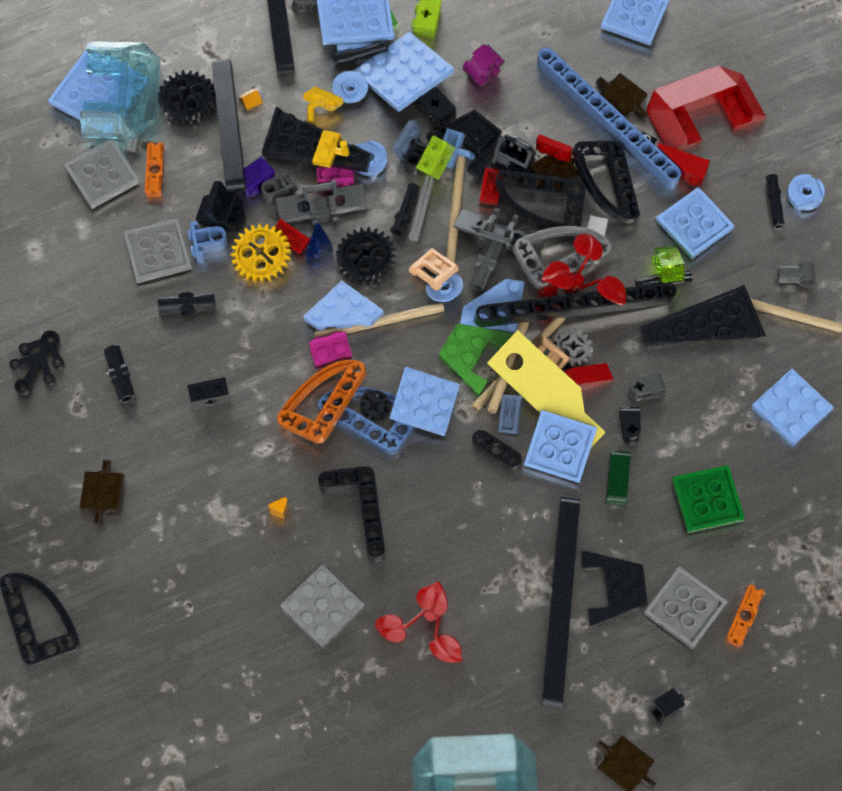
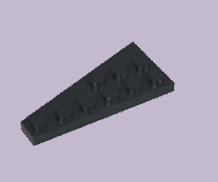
(298, 140)
(715, 319)

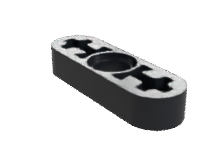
(496, 442)

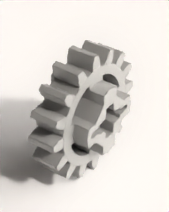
(580, 345)

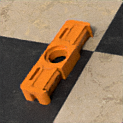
(154, 180)
(739, 626)

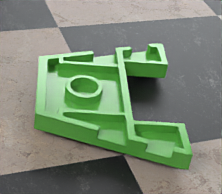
(465, 349)

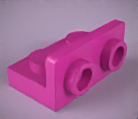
(342, 176)
(330, 349)

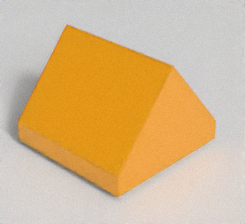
(250, 99)
(279, 507)

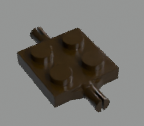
(623, 95)
(553, 167)
(102, 492)
(625, 764)

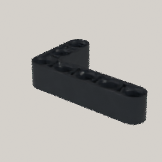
(367, 505)

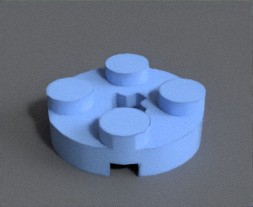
(379, 158)
(802, 201)

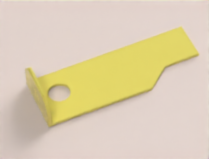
(542, 382)

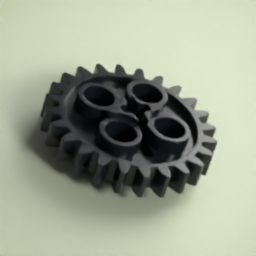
(172, 92)
(355, 244)

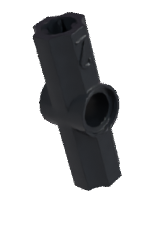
(186, 304)
(119, 373)

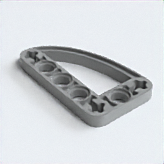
(534, 273)

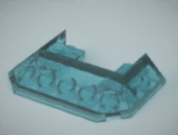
(136, 95)
(475, 757)

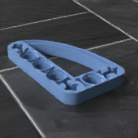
(364, 433)

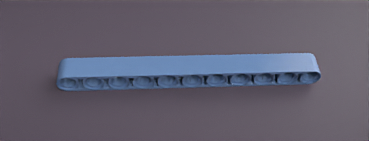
(611, 124)

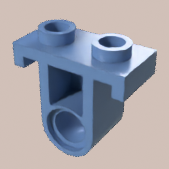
(204, 240)

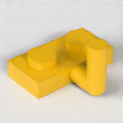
(321, 98)
(328, 148)

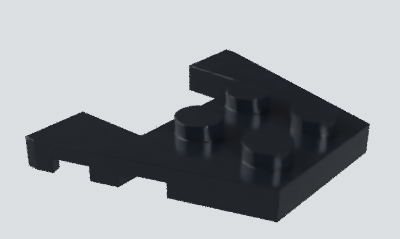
(480, 139)
(623, 586)

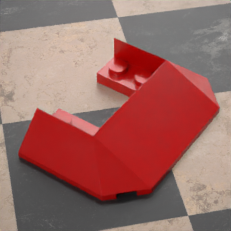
(672, 103)

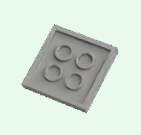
(101, 173)
(157, 250)
(322, 606)
(685, 607)

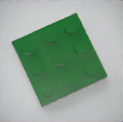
(708, 499)

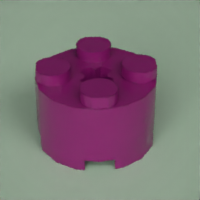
(483, 64)

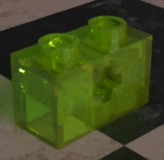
(668, 264)

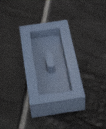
(406, 139)
(510, 414)

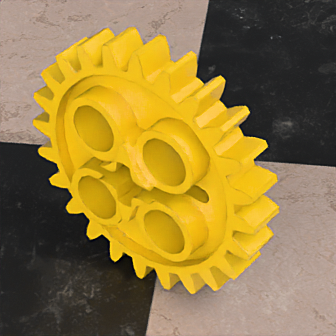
(249, 265)

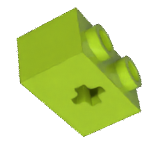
(427, 18)
(435, 157)

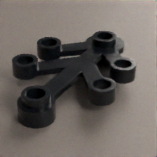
(37, 360)

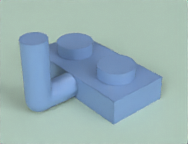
(456, 139)

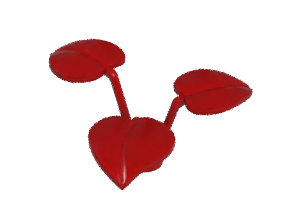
(559, 273)
(434, 603)

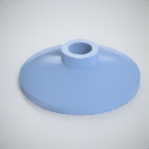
(350, 80)
(450, 289)

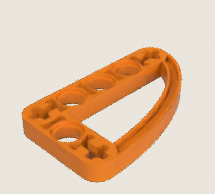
(346, 366)

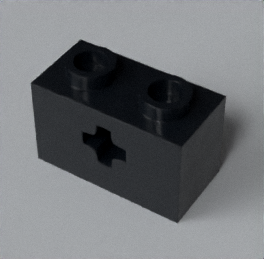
(436, 107)
(208, 393)
(667, 706)

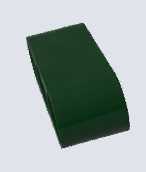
(618, 477)

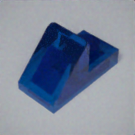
(318, 242)

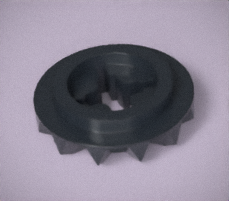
(375, 396)

